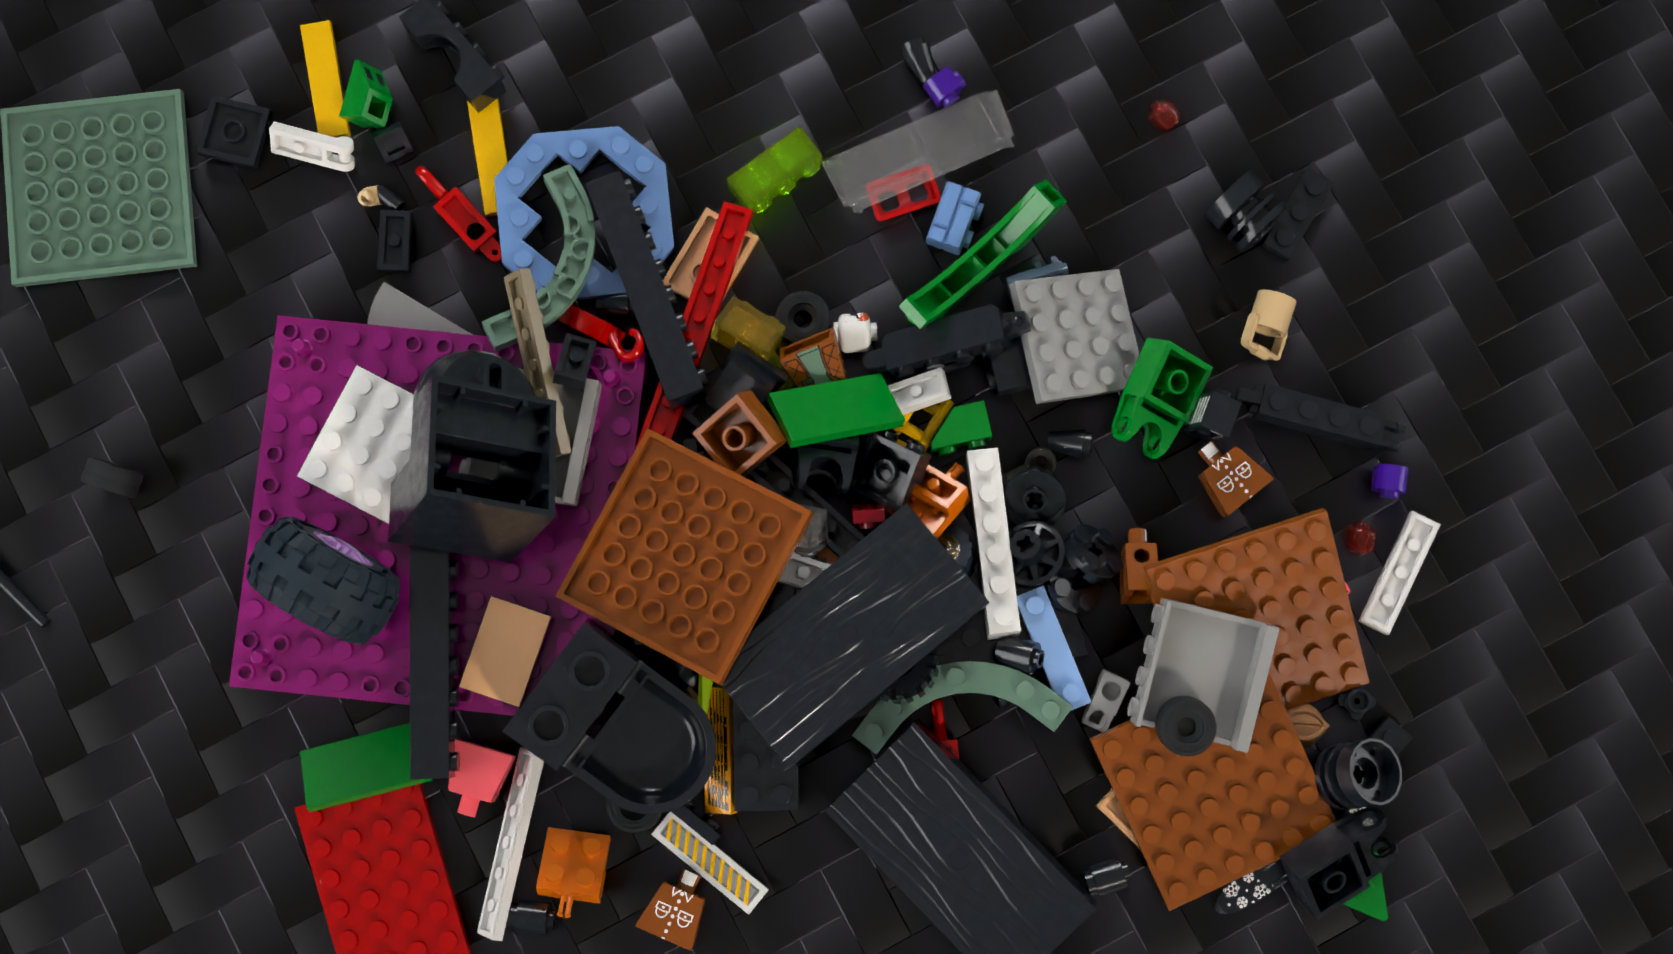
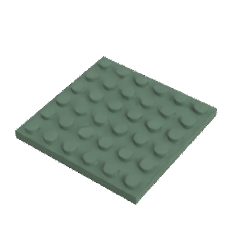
(98, 188)

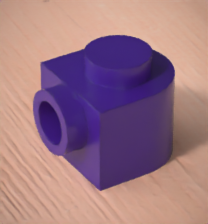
(944, 87)
(1389, 480)

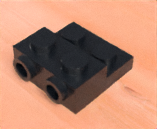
(889, 468)

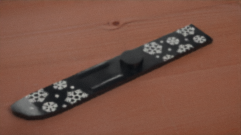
(1261, 882)

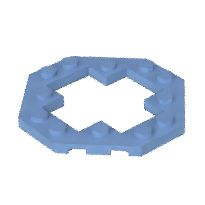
(579, 149)

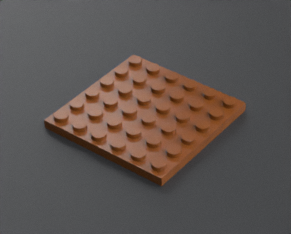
(684, 556)
(1283, 578)
(1215, 811)

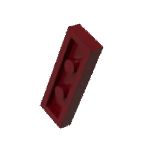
(868, 515)

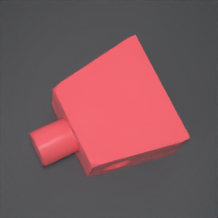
(480, 775)

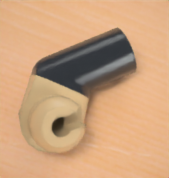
(380, 195)

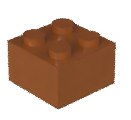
(740, 434)

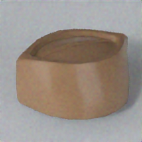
(1307, 723)

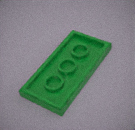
(835, 410)
(357, 768)

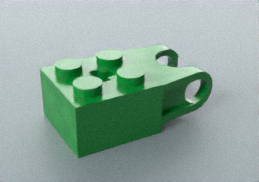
(1160, 395)

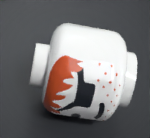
(855, 332)

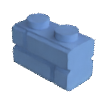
(953, 218)

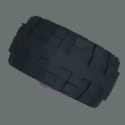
(323, 580)

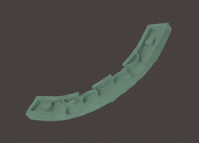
(574, 262)
(966, 678)

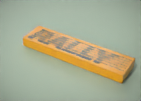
(720, 785)

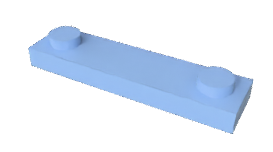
(1058, 660)

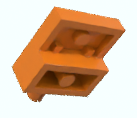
(938, 498)
(573, 867)

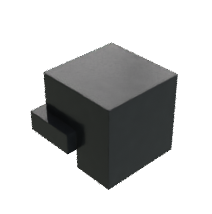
(743, 372)

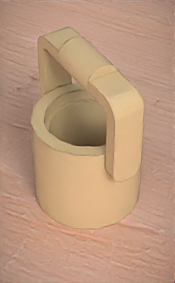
(1271, 318)

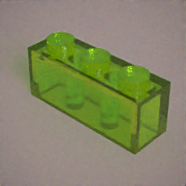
(775, 171)

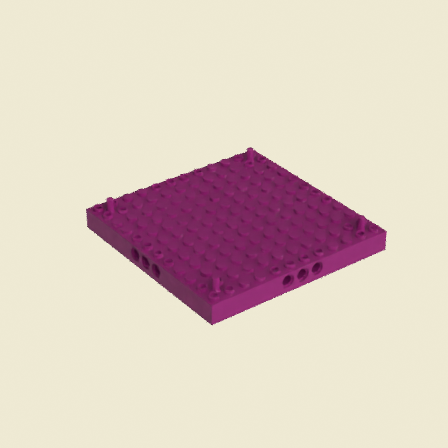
(305, 381)

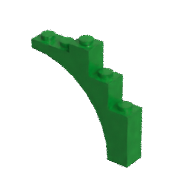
(984, 258)

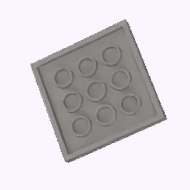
(1078, 334)

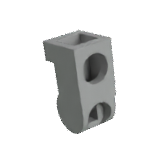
(1105, 700)

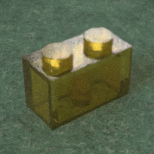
(751, 327)

